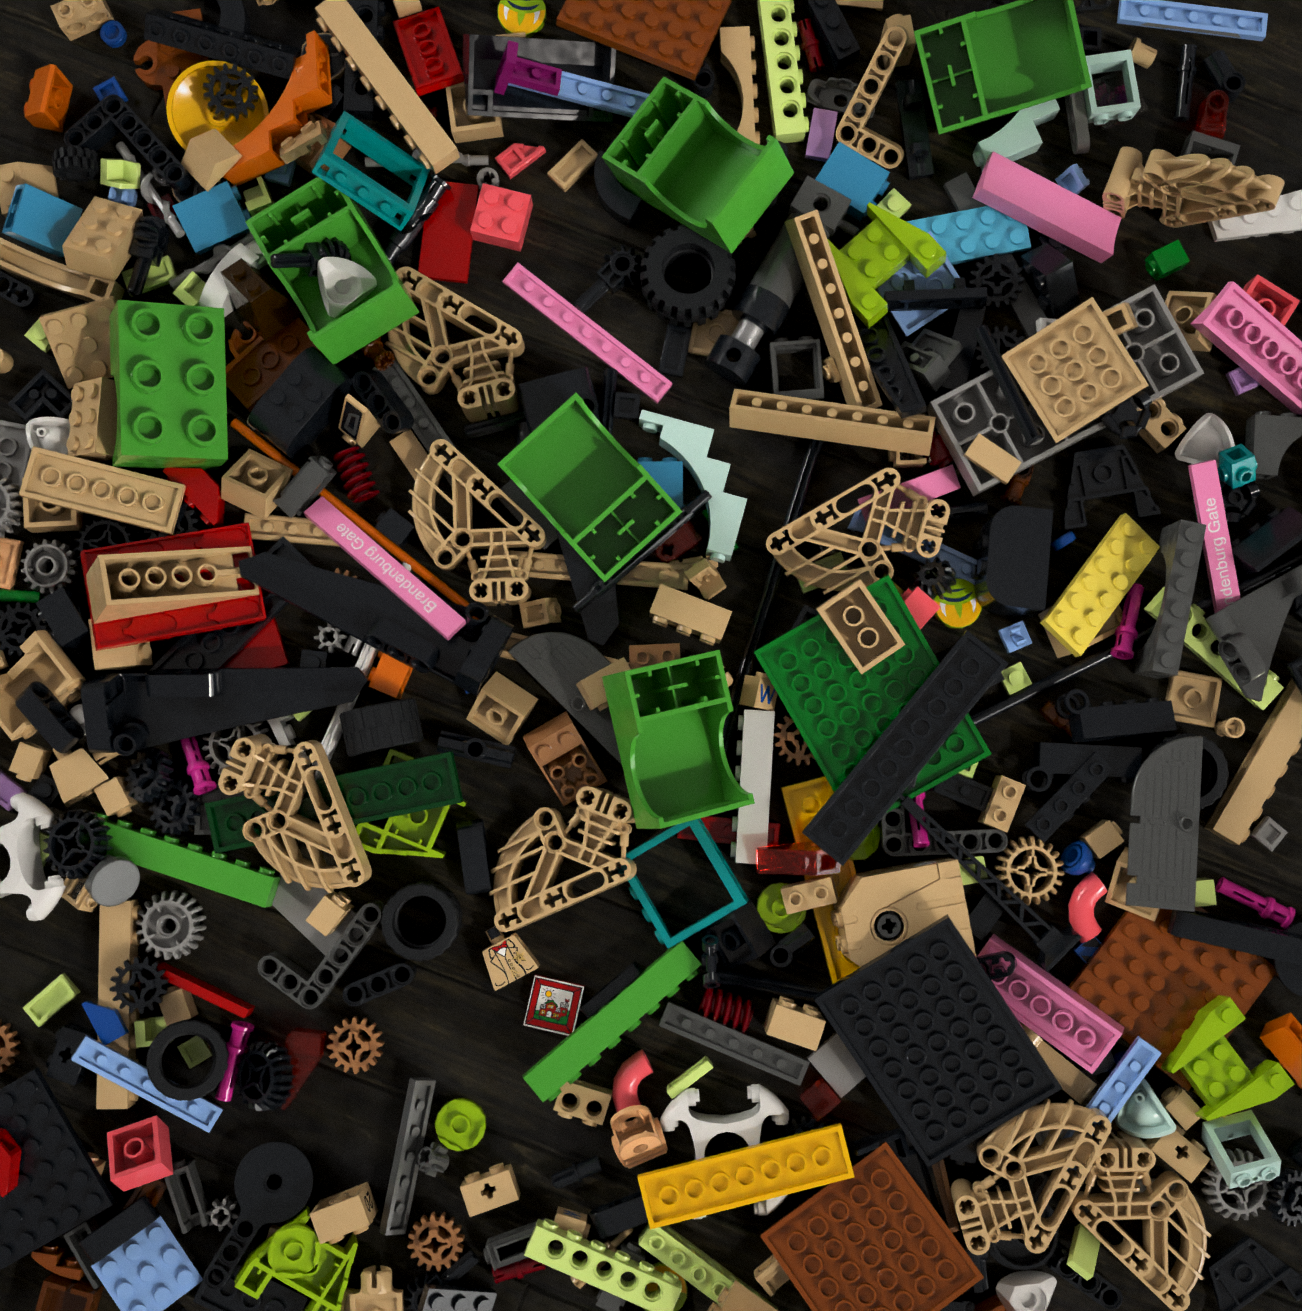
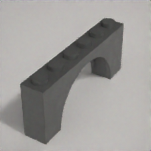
(1269, 438)
(1182, 548)

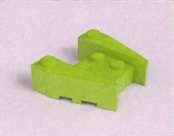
(877, 256)
(407, 833)
(1217, 1069)
(322, 1284)

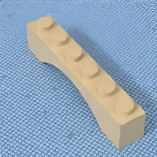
(735, 56)
(56, 275)

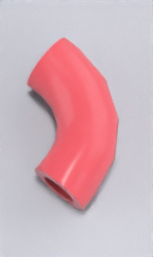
(1082, 907)
(628, 1078)

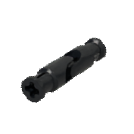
(425, 208)

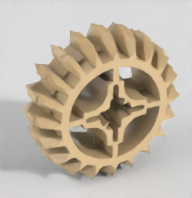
(1031, 860)

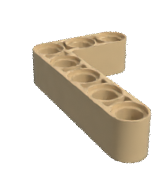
(869, 100)

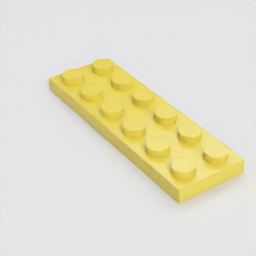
(1100, 585)

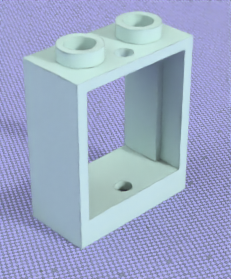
(1107, 63)
(1236, 1126)

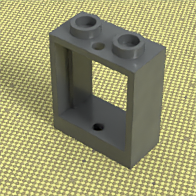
(1210, 146)
(803, 344)

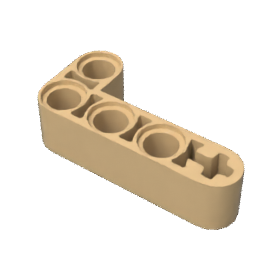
(1071, 1079)

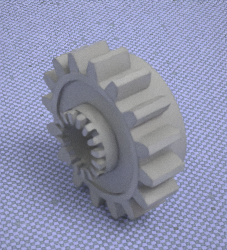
(36, 566)

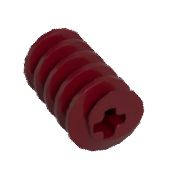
(354, 475)
(727, 1008)

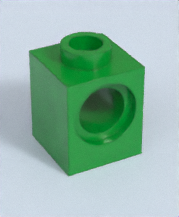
(1166, 260)

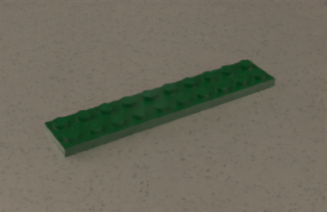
(368, 794)

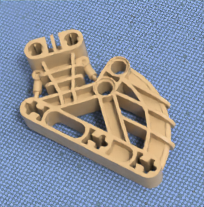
(1188, 187)
(486, 386)
(913, 523)
(499, 575)
(256, 769)
(603, 819)
(1119, 1165)
(984, 1212)

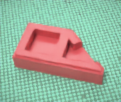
(518, 157)

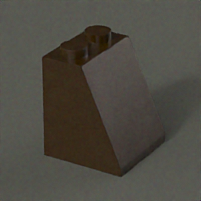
(259, 298)

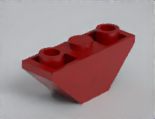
(200, 492)
(9, 1162)

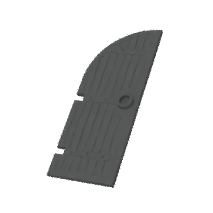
(558, 665)
(1166, 839)

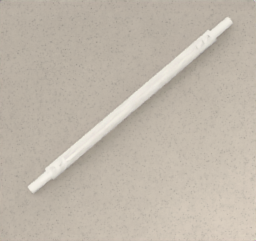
(335, 729)

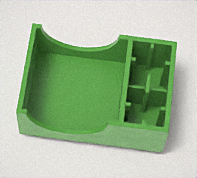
(1001, 61)
(697, 165)
(311, 216)
(169, 385)
(590, 487)
(672, 740)

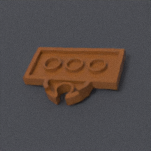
(167, 60)
(262, 361)

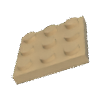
(81, 340)

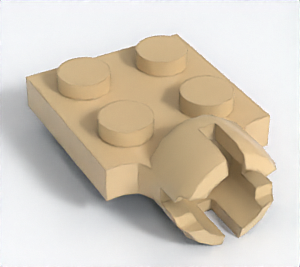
(377, 1293)

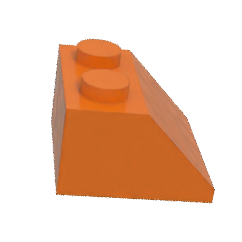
(48, 98)

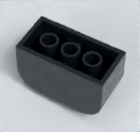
(301, 402)
(1013, 561)

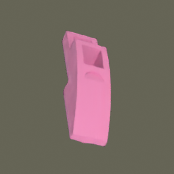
(928, 485)

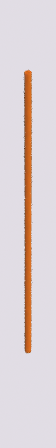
(355, 518)

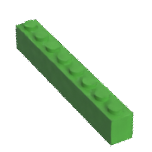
(192, 863)
(612, 1020)

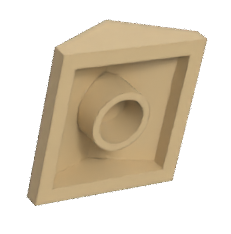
(209, 158)

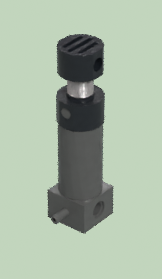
(775, 285)

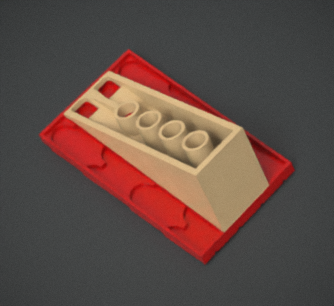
(170, 586)

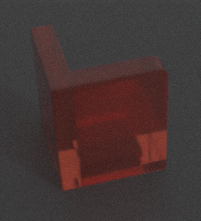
(820, 1098)

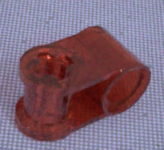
(1211, 120)
(681, 542)

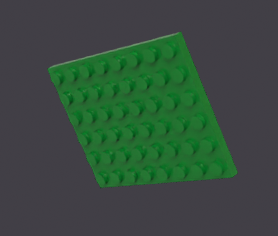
(847, 710)

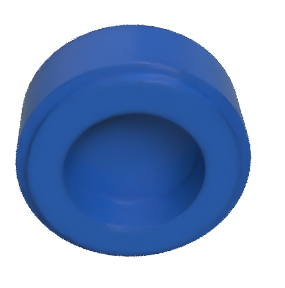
(113, 34)
(1063, 540)

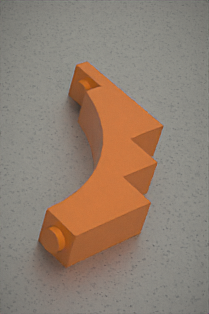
(304, 93)

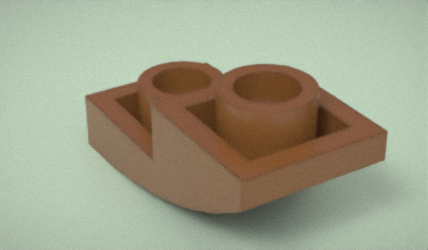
(53, 1259)

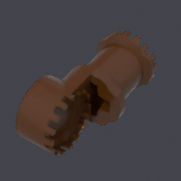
(378, 354)
(1016, 487)
(1049, 713)

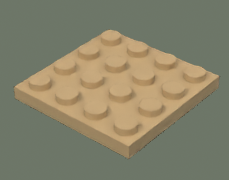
(1074, 370)

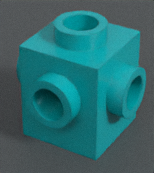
(1237, 466)

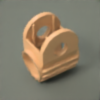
(637, 1139)

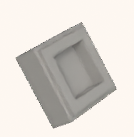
(1268, 833)

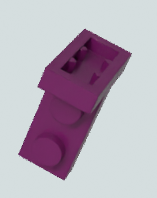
(525, 73)

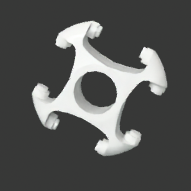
(26, 867)
(745, 1124)

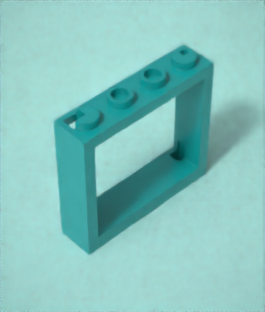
(360, 186)
(720, 865)

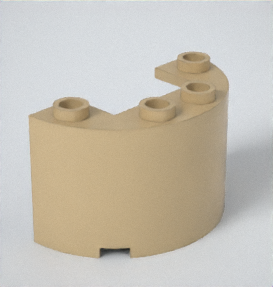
(44, 663)

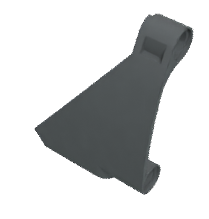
(1251, 630)

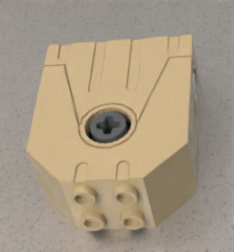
(906, 896)

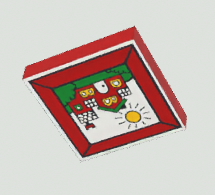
(553, 1005)

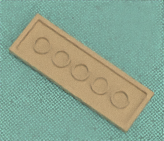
(102, 490)

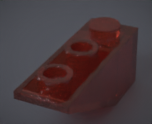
(796, 859)
(307, 1050)

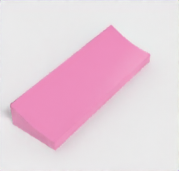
(1047, 207)
(1255, 343)
(1054, 1009)

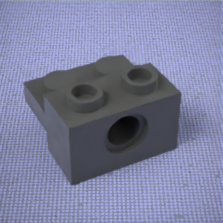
(930, 357)

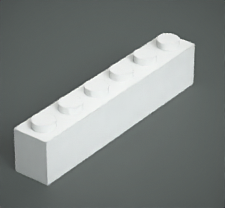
(755, 778)

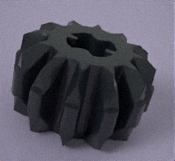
(935, 578)

